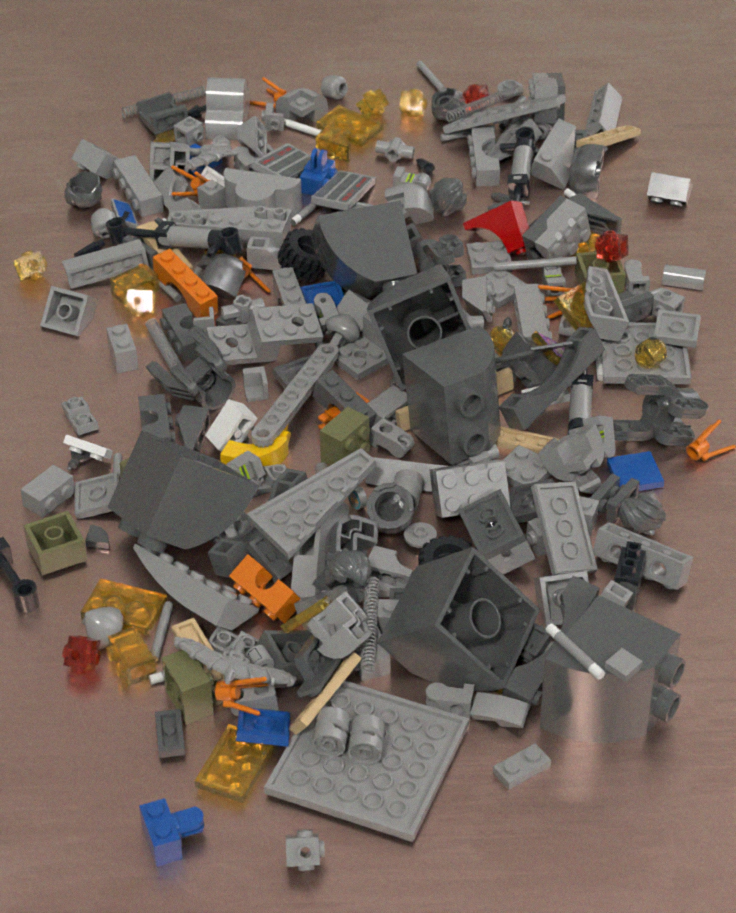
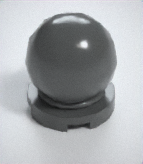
(390, 507)

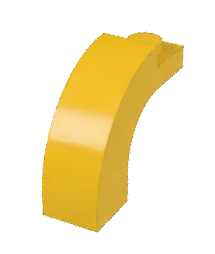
(268, 455)

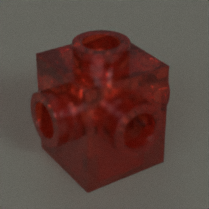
(474, 93)
(612, 246)
(81, 653)

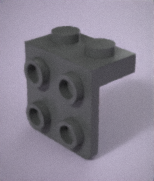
(638, 306)

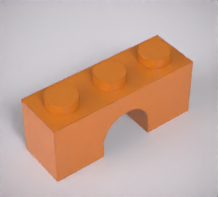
(252, 578)

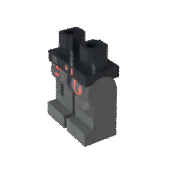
(630, 570)

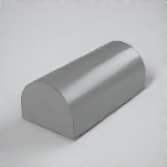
(683, 277)

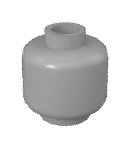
(334, 87)
(99, 220)

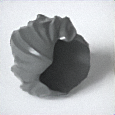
(447, 101)
(83, 190)
(448, 196)
(642, 513)
(346, 568)

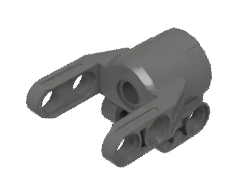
(433, 253)
(201, 380)
(661, 411)

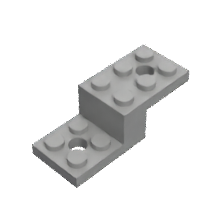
(266, 332)
(368, 347)

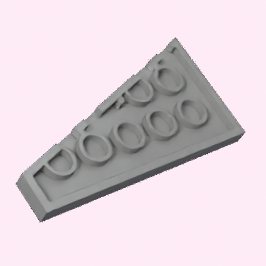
(499, 113)
(302, 509)

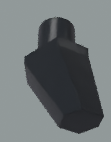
(197, 111)
(426, 166)
(94, 246)

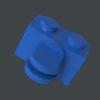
(317, 172)
(167, 829)

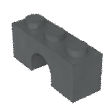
(177, 322)
(332, 391)
(155, 418)

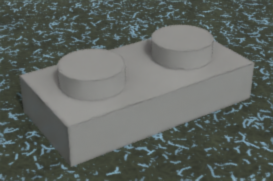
(521, 766)

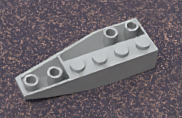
(249, 221)
(310, 557)
(197, 593)

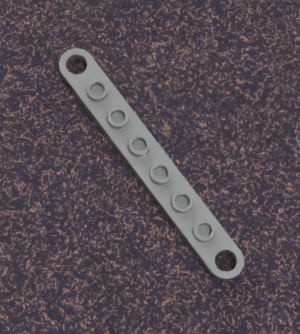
(294, 395)

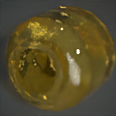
(501, 336)
(650, 352)

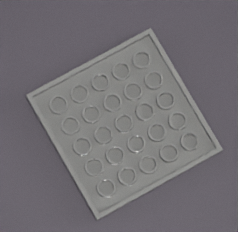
(382, 795)

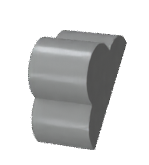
(226, 106)
(262, 189)

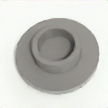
(507, 84)
(419, 533)

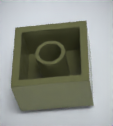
(588, 259)
(344, 436)
(55, 542)
(188, 686)

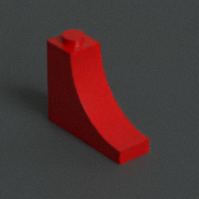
(507, 222)

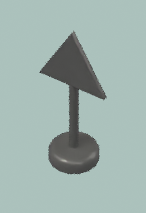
(534, 351)

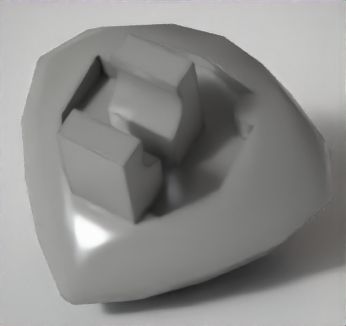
(343, 329)
(103, 623)

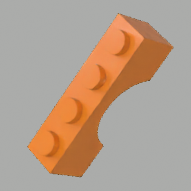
(195, 291)

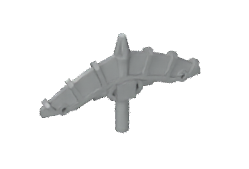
(208, 153)
(233, 663)

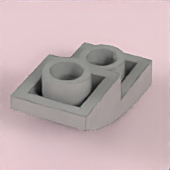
(79, 415)
(267, 481)
(225, 641)
(498, 708)

